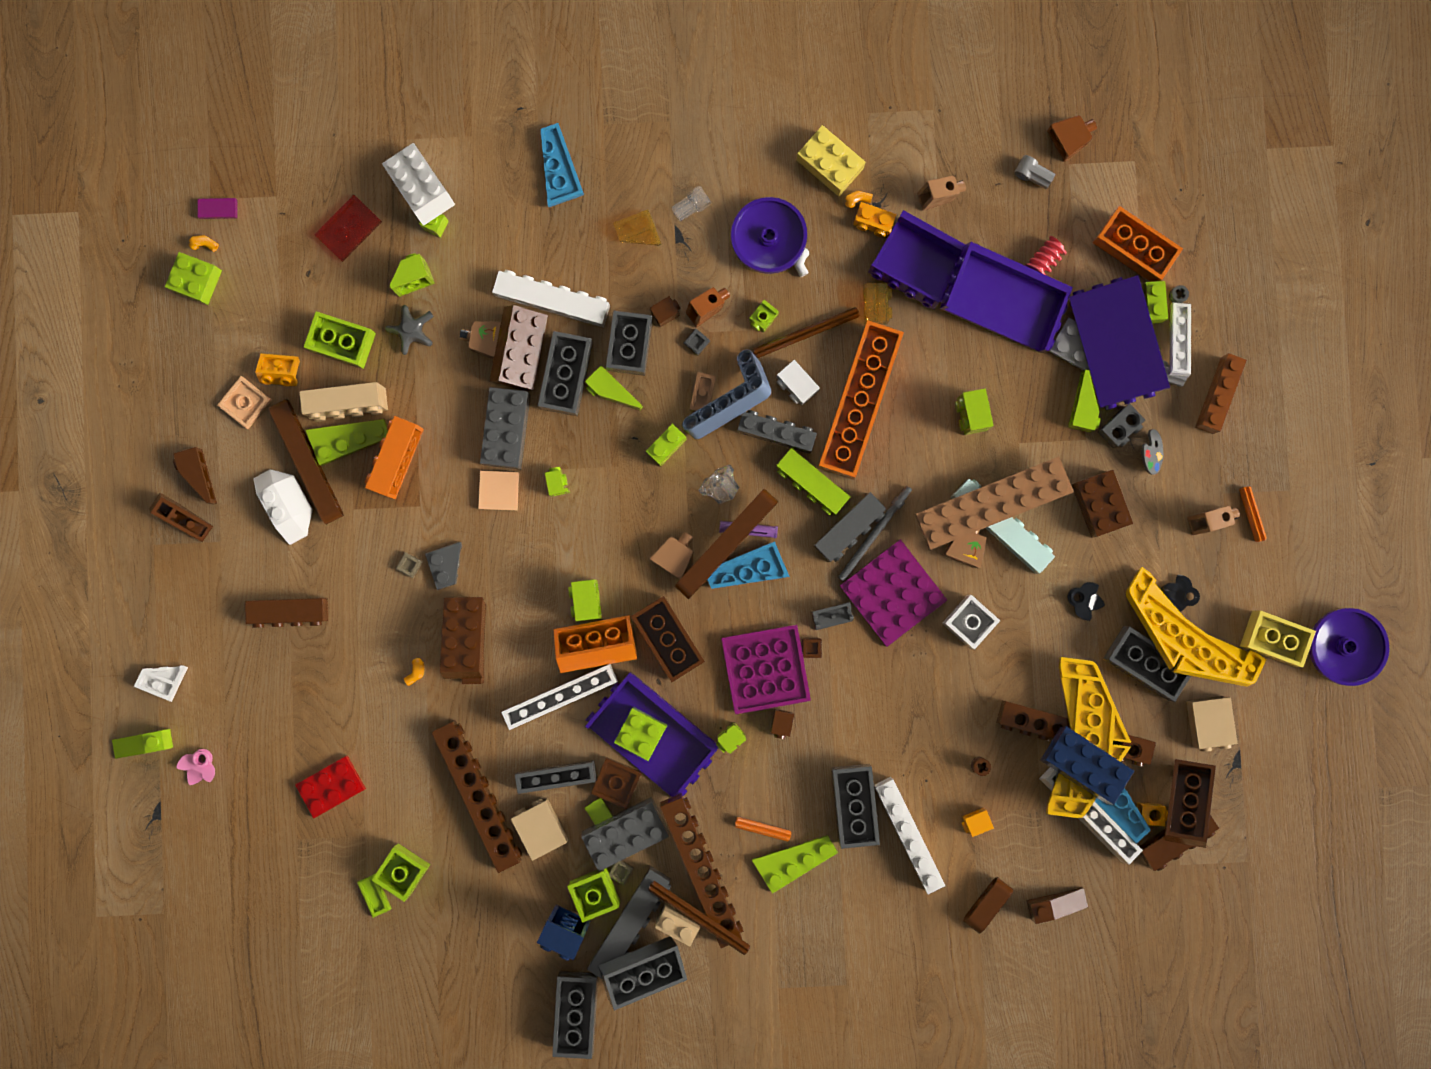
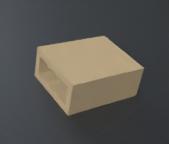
(1212, 723)
(539, 828)
(676, 925)

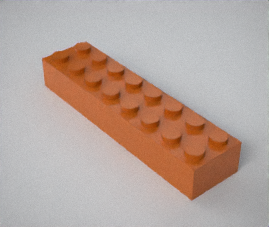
(860, 400)

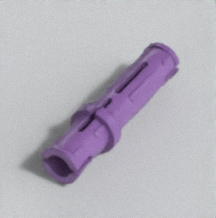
(759, 530)

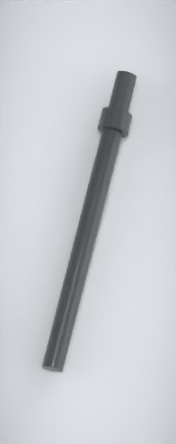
(897, 503)

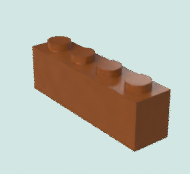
(1220, 393)

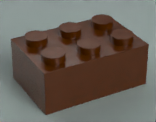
(1102, 504)

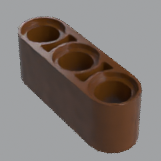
(988, 905)

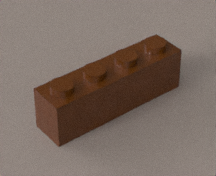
(286, 611)
(1159, 852)

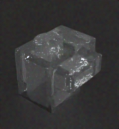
(720, 485)

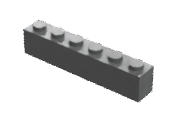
(630, 921)

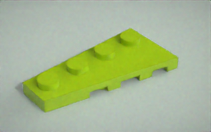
(342, 440)
(789, 864)

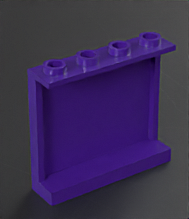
(917, 260)

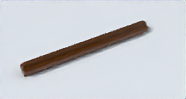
(806, 332)
(699, 918)

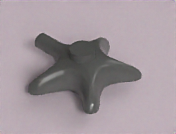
(410, 329)

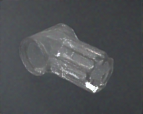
(695, 201)

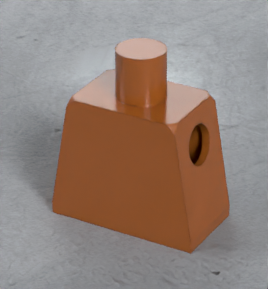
(1071, 135)
(706, 305)

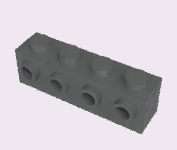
(776, 432)

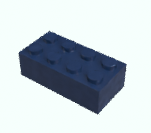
(1087, 765)
(563, 933)

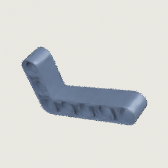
(733, 403)

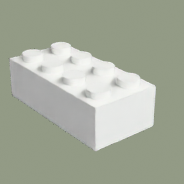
(418, 184)

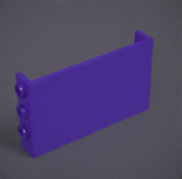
(1006, 297)
(1119, 342)
(681, 749)

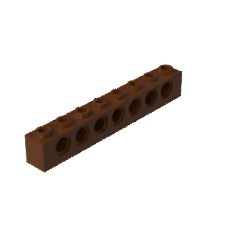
(1006, 717)
(670, 808)
(500, 860)

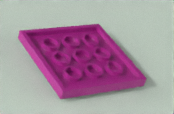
(893, 593)
(766, 669)

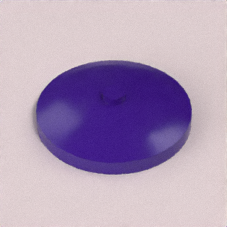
(769, 235)
(1349, 647)

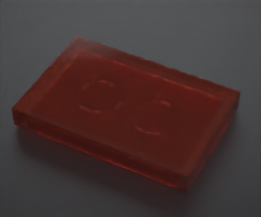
(348, 228)

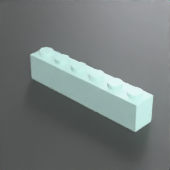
(1015, 537)

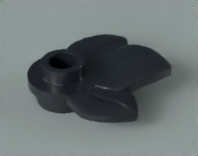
(1177, 592)
(1088, 600)

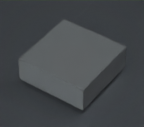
(696, 342)

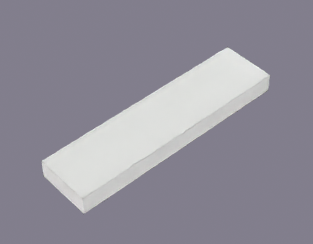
(1180, 339)

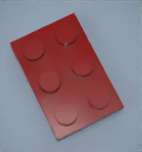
(330, 787)

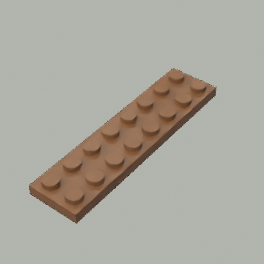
(994, 503)

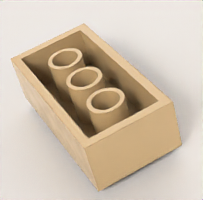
(343, 401)

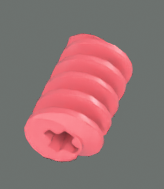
(1047, 255)

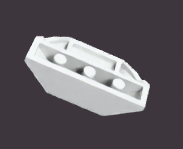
(284, 504)

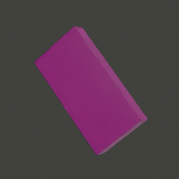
(217, 208)

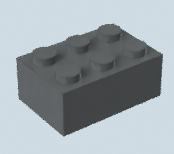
(629, 343)

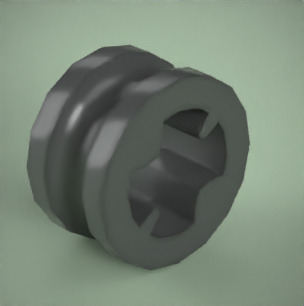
(1185, 294)

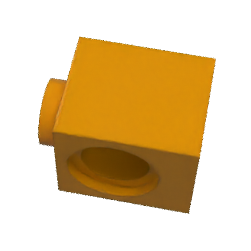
(1161, 813)
(977, 822)

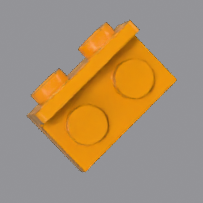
(874, 220)
(277, 369)

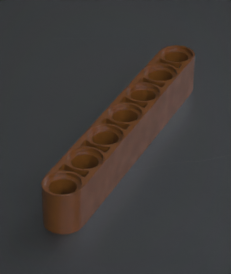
(306, 461)
(726, 543)

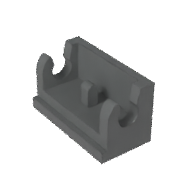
(832, 616)

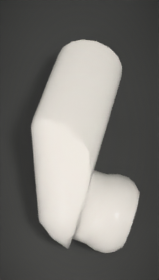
(799, 265)

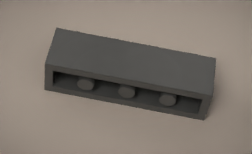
(849, 527)
(555, 777)

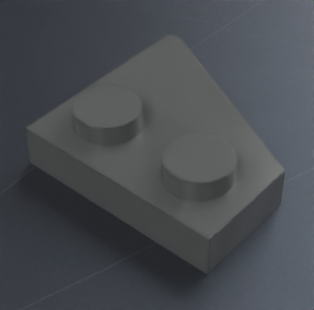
(445, 565)

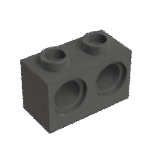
(1119, 423)

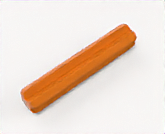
(1252, 514)
(763, 829)

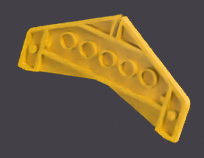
(1179, 638)
(1094, 718)

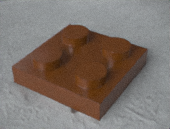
(616, 782)

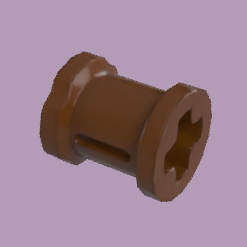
(981, 772)

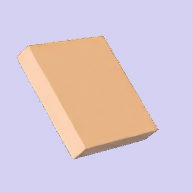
(244, 402)
(498, 490)

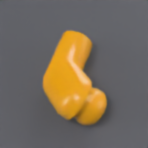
(857, 196)
(202, 240)
(417, 671)

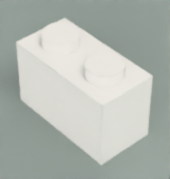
(797, 383)

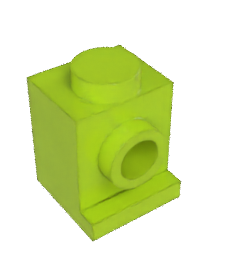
(762, 324)
(556, 482)

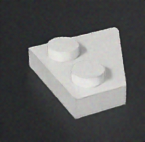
(161, 681)

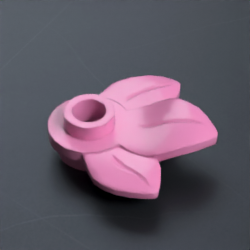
(196, 768)

